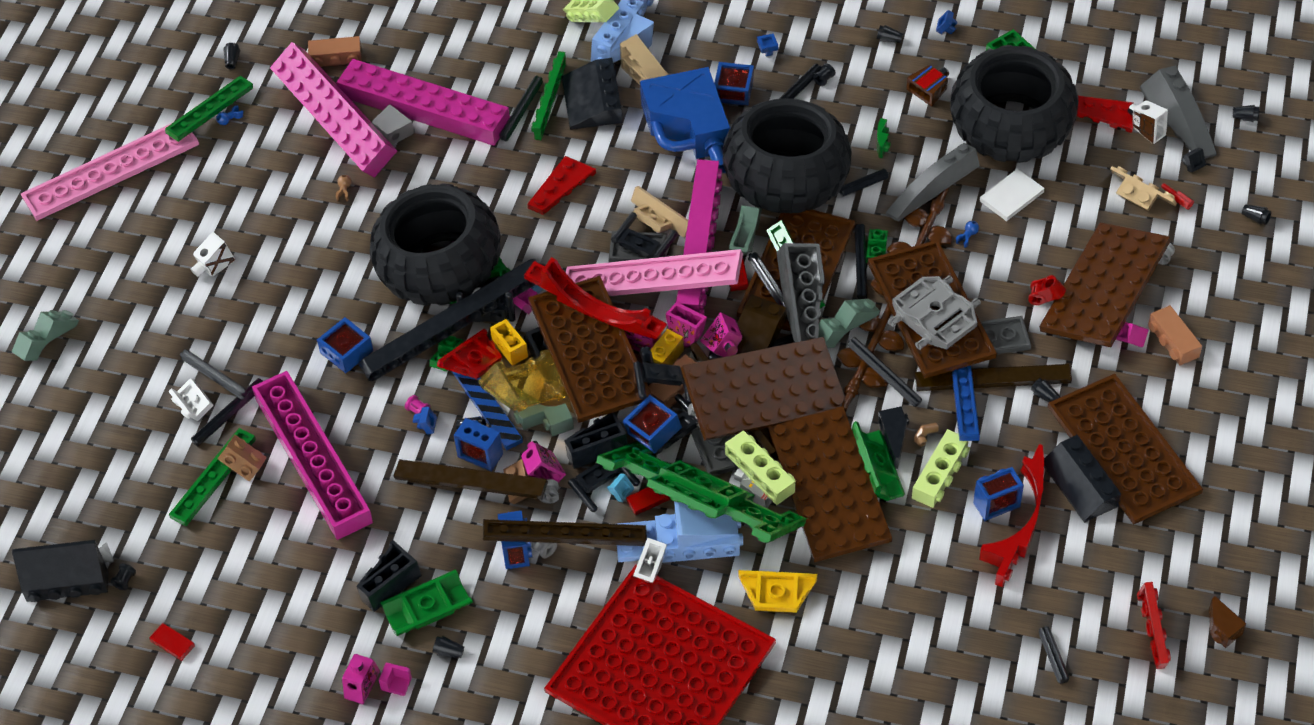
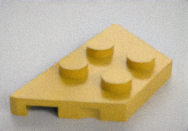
(777, 589)

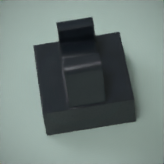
(1194, 160)

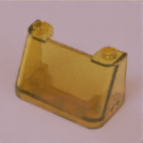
(525, 383)

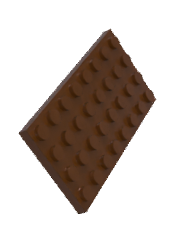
(805, 227)
(903, 268)
(1105, 284)
(588, 354)
(762, 387)
(1126, 447)
(830, 484)

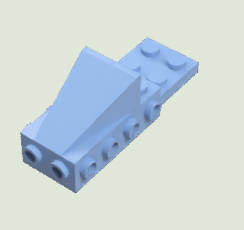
(620, 27)
(688, 536)

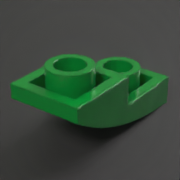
(882, 138)
(876, 243)
(444, 348)

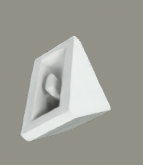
(650, 560)

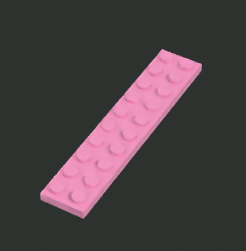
(104, 172)
(663, 272)

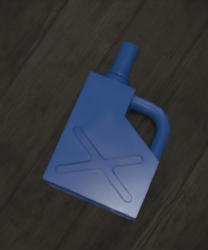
(688, 111)

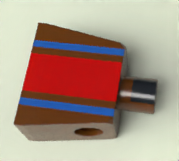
(928, 84)

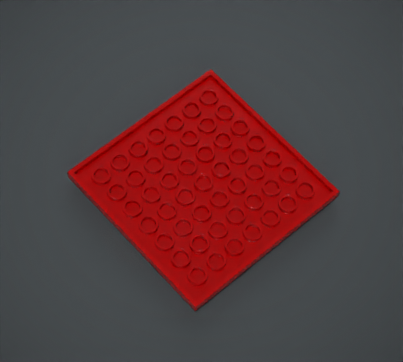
(659, 659)

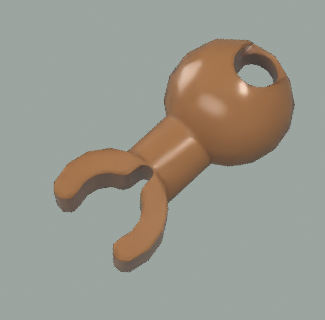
(344, 182)

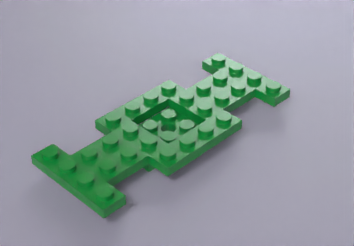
(713, 494)

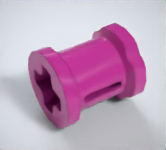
(416, 406)

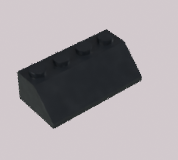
(1081, 479)

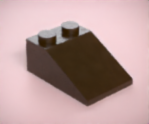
(760, 324)

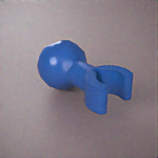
(223, 118)
(971, 228)

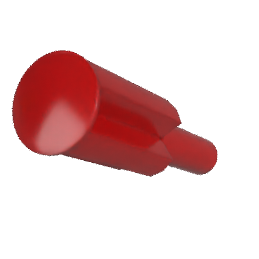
(1180, 197)

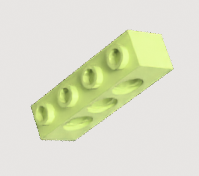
(590, 10)
(737, 451)
(930, 493)

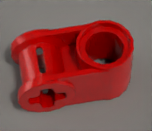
(1046, 290)

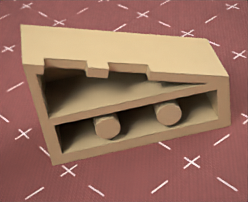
(639, 61)

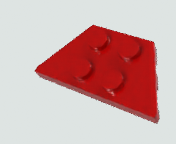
(472, 357)

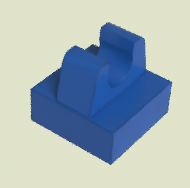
(946, 23)
(767, 44)
(426, 420)

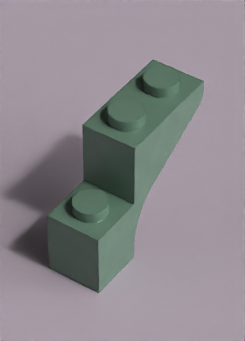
(745, 231)
(849, 316)
(47, 328)
(554, 418)

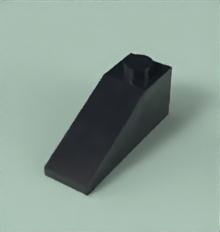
(893, 427)

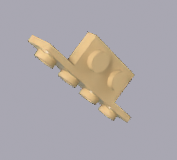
(1138, 192)
(657, 214)

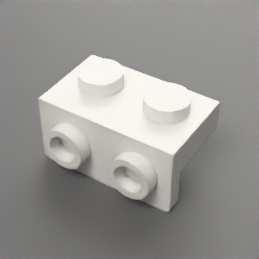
(191, 400)

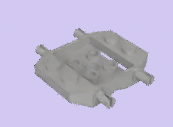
(914, 309)

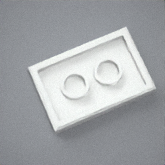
(1012, 194)

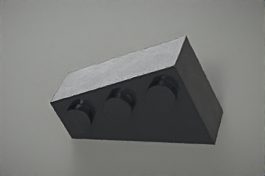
(597, 439)
(388, 577)

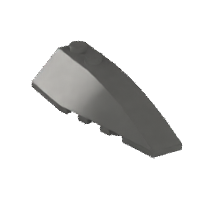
(1171, 92)
(935, 180)
(801, 287)

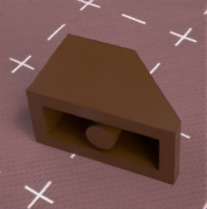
(1224, 623)

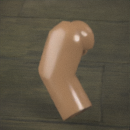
(922, 432)

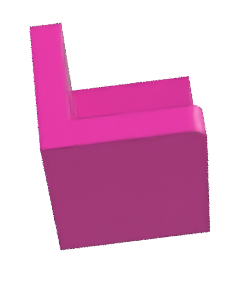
(522, 300)
(1133, 334)
(395, 679)

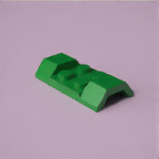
(878, 463)
(426, 603)

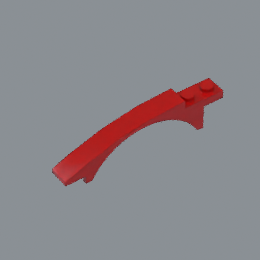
(556, 281)
(1008, 551)

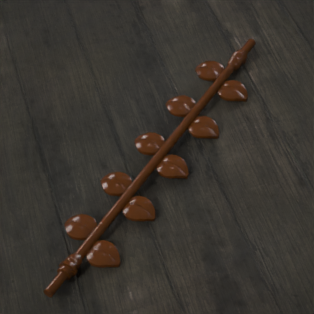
(890, 339)

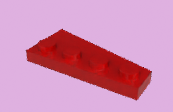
(1106, 111)
(559, 184)
(1149, 609)

